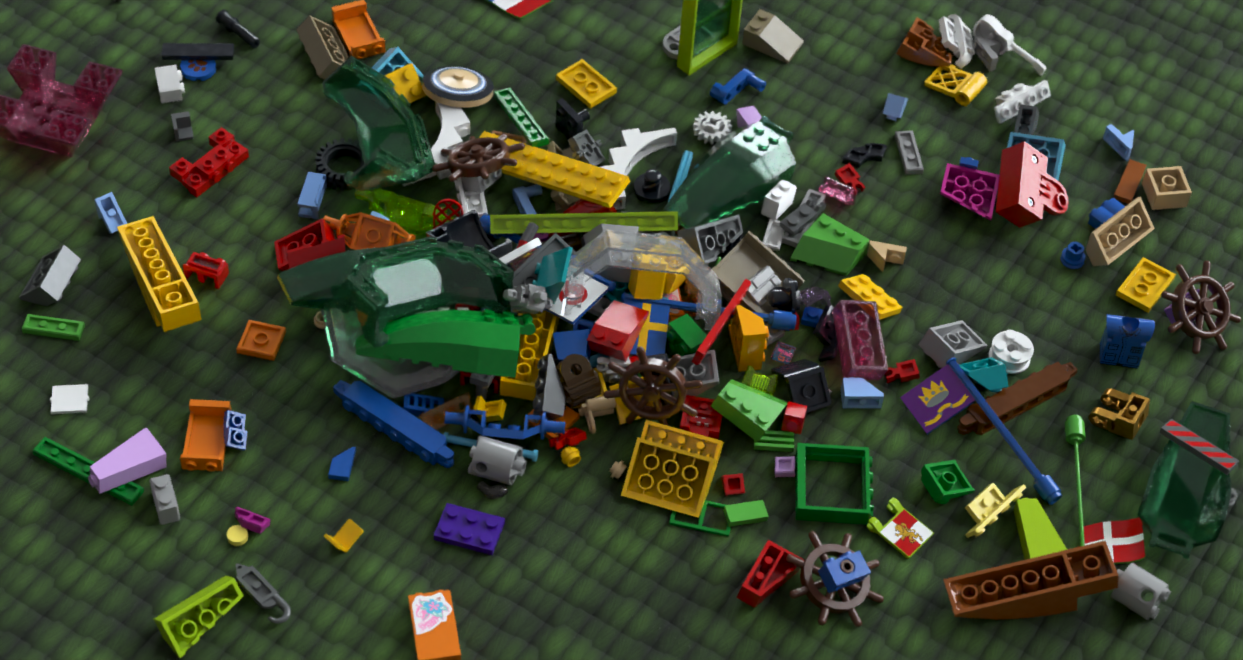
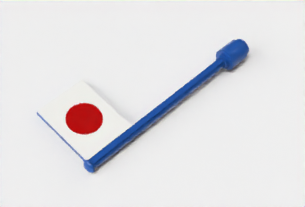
(594, 288)

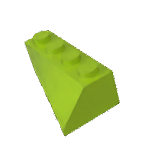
(194, 616)

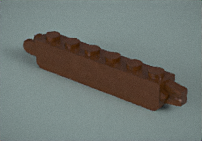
(1019, 397)

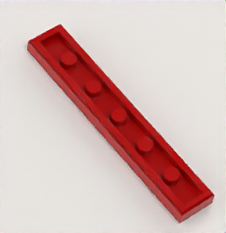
(721, 322)

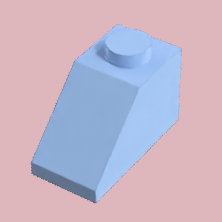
(894, 106)
(860, 394)

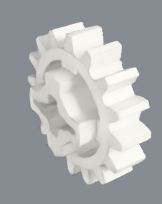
(711, 127)

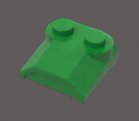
(945, 481)

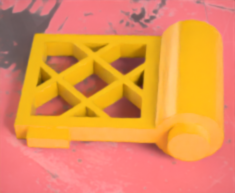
(965, 89)

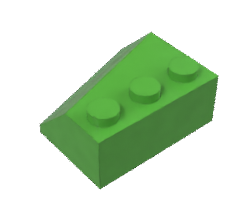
(831, 246)
(748, 408)

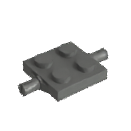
(586, 148)

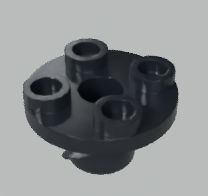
(652, 186)
(785, 296)

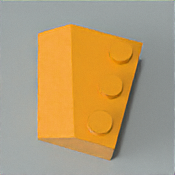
(748, 338)

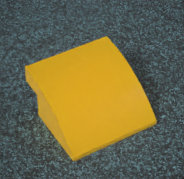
(672, 468)

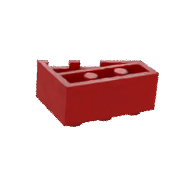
(767, 574)

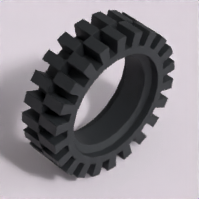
(332, 151)

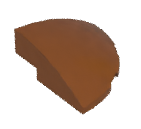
(923, 46)

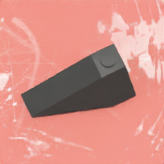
(712, 237)

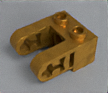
(1132, 413)

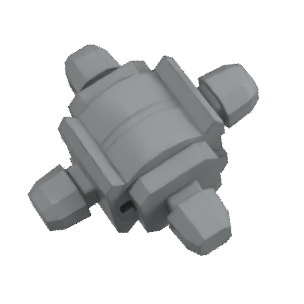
(528, 299)

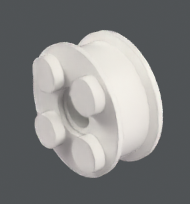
(1013, 350)

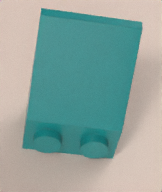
(553, 272)

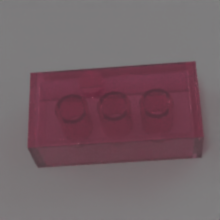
(860, 339)

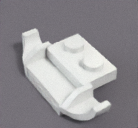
(957, 38)

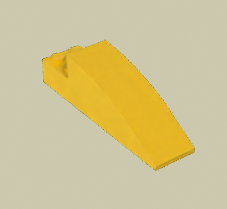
(159, 275)

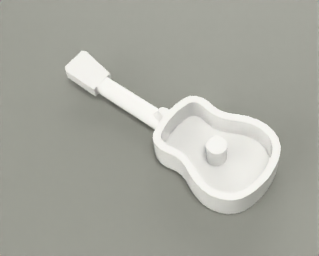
(992, 29)

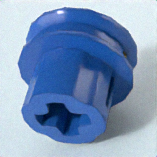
(1073, 255)

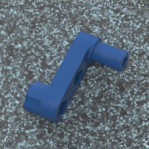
(735, 85)

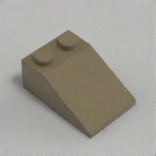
(771, 37)

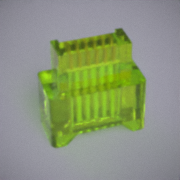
(761, 381)

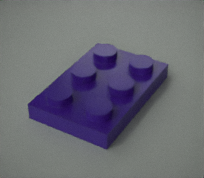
(469, 529)

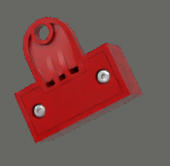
(1026, 186)

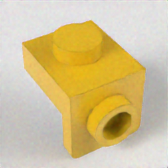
(494, 409)

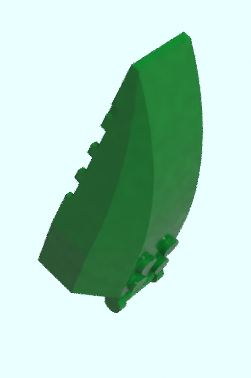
(458, 338)

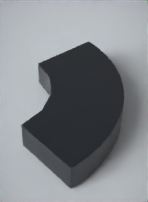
(862, 154)

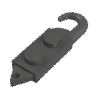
(261, 591)

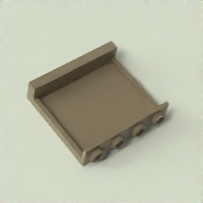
(743, 263)

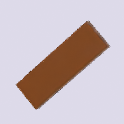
(1130, 181)

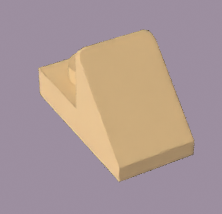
(882, 252)

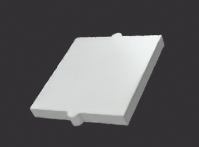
(69, 399)

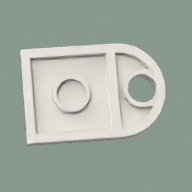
(521, 251)

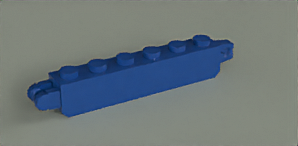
(395, 422)

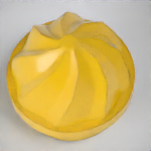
(570, 456)

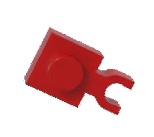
(848, 176)
(905, 371)
(570, 437)

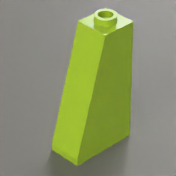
(1035, 529)

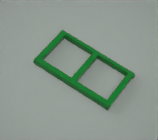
(699, 527)

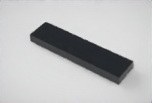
(198, 51)

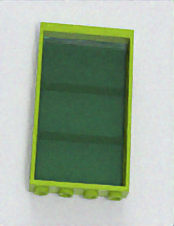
(707, 31)

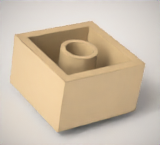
(1166, 187)

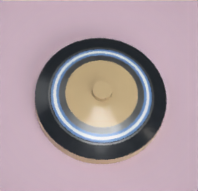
(457, 86)

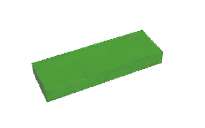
(53, 327)

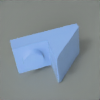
(1120, 143)
(110, 212)

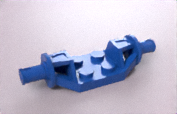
(495, 429)

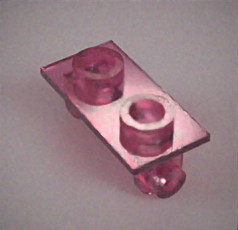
(836, 189)

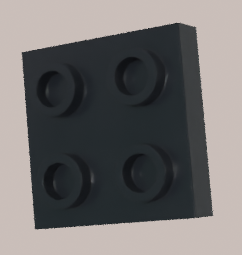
(568, 120)

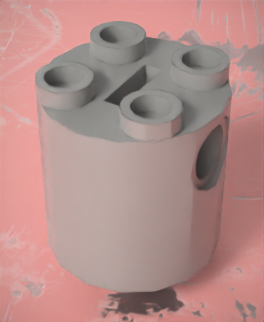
(496, 460)
(1134, 585)

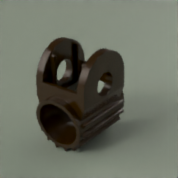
(583, 384)

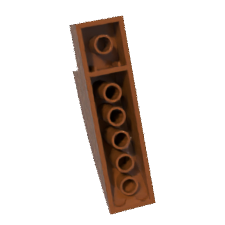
(1034, 585)

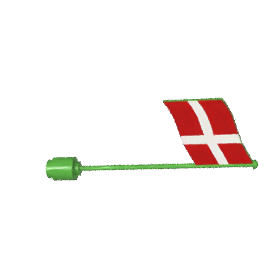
(1122, 537)

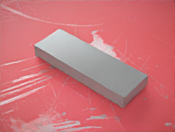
(909, 152)

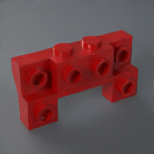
(212, 166)

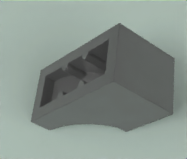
(1027, 119)

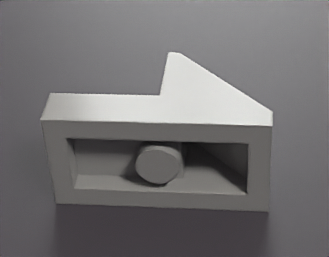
(987, 51)

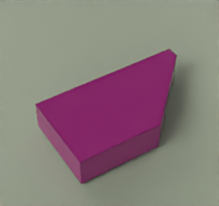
(251, 520)

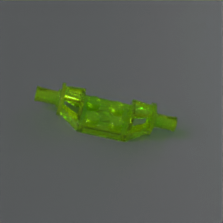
(405, 211)

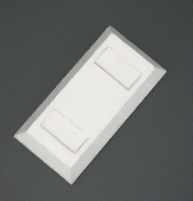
(773, 235)

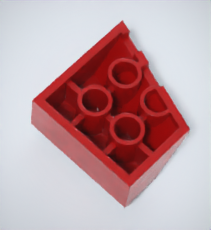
(308, 252)

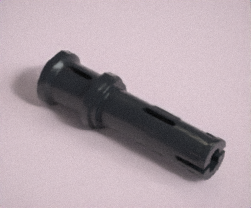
(232, 25)

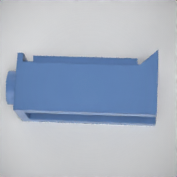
(312, 195)

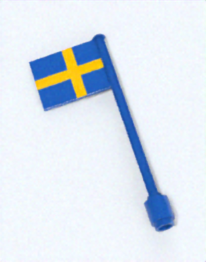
(654, 331)

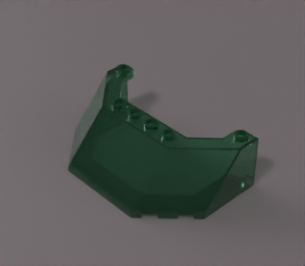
(388, 131)
(424, 277)

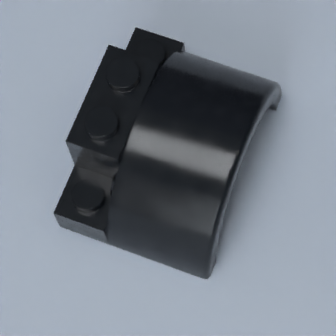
(469, 230)

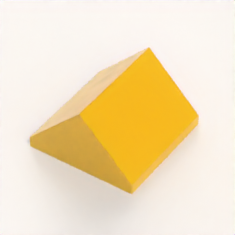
(647, 284)

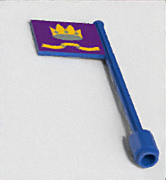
(951, 392)

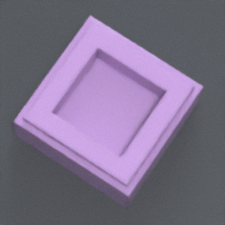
(785, 466)

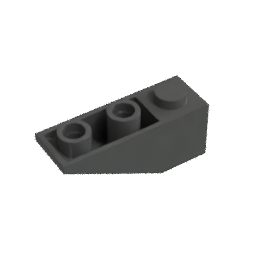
(549, 390)

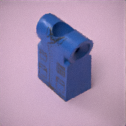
(1125, 340)

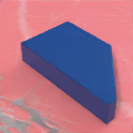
(342, 465)

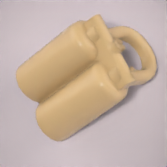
(596, 407)

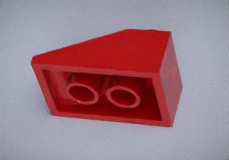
(310, 234)
(617, 330)

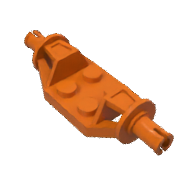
(368, 231)

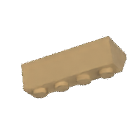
(1119, 233)

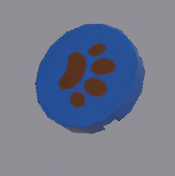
(198, 69)

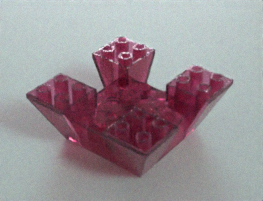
(52, 112)

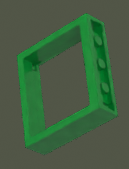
(833, 453)

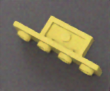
(988, 505)

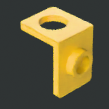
(346, 536)

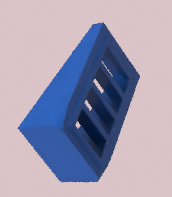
(420, 399)

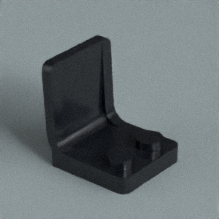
(805, 383)

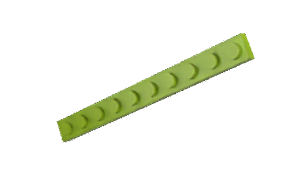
(583, 221)

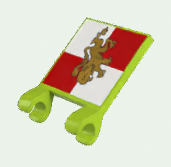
(901, 531)

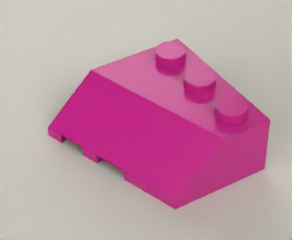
(971, 188)

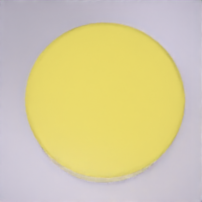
(237, 535)

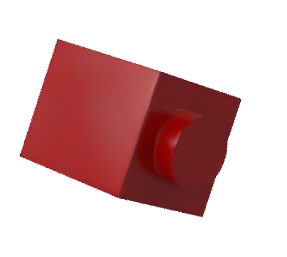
(794, 417)

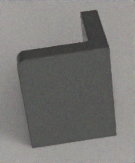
(182, 126)

